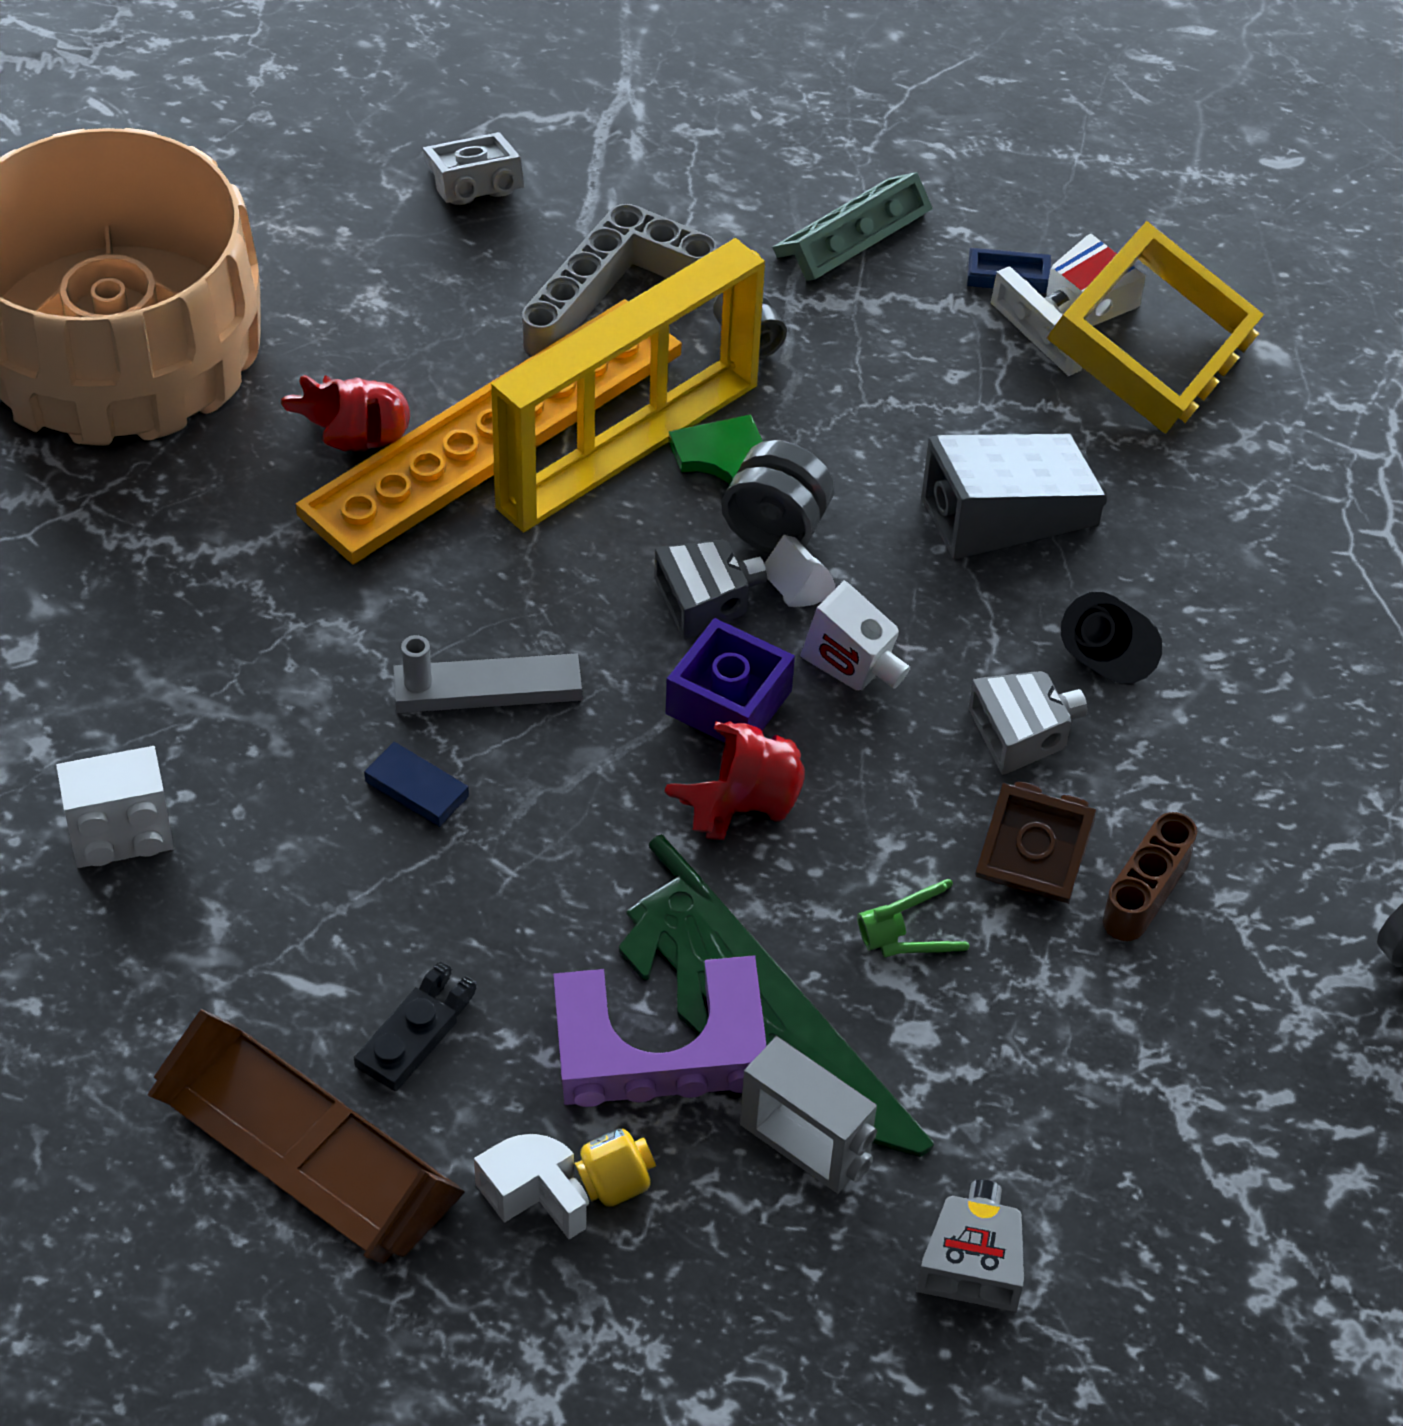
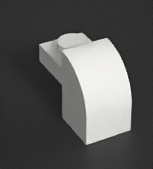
(529, 1172)

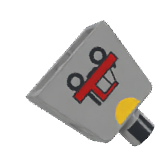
(976, 1250)

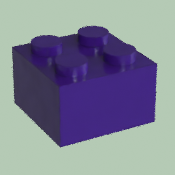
(729, 679)

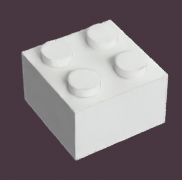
(115, 807)

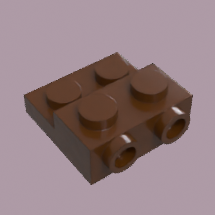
(1036, 841)

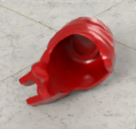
(353, 411)
(753, 776)

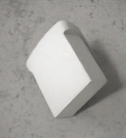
(798, 574)

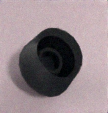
(1111, 637)

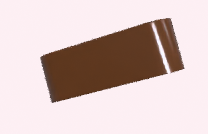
(1149, 876)

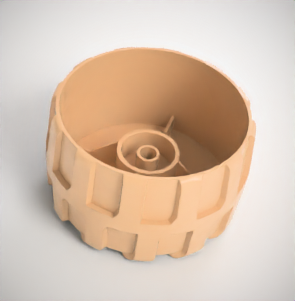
(122, 285)

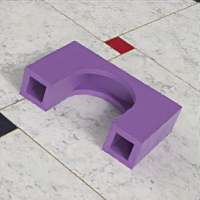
(605, 1068)

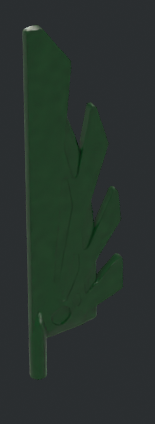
(694, 926)

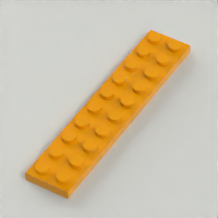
(447, 458)

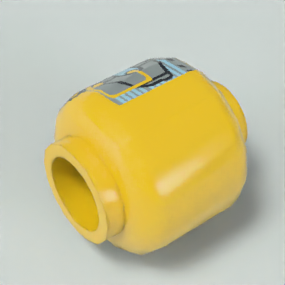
(615, 1167)

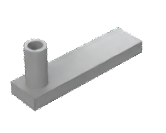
(482, 682)

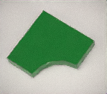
(715, 446)

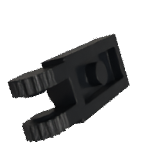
(414, 1028)

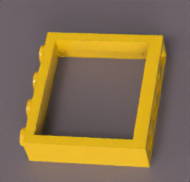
(1123, 373)

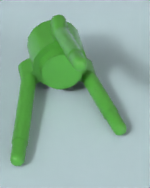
(884, 925)

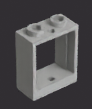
(808, 1115)

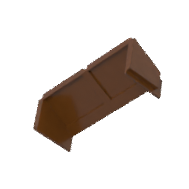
(303, 1138)

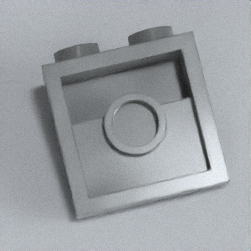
(474, 168)

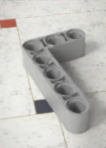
(619, 240)

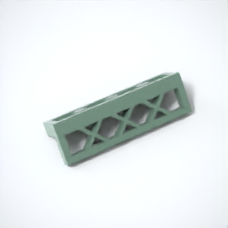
(856, 225)

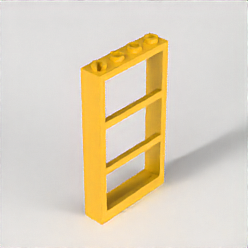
(533, 497)

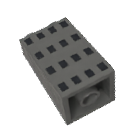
(1008, 490)

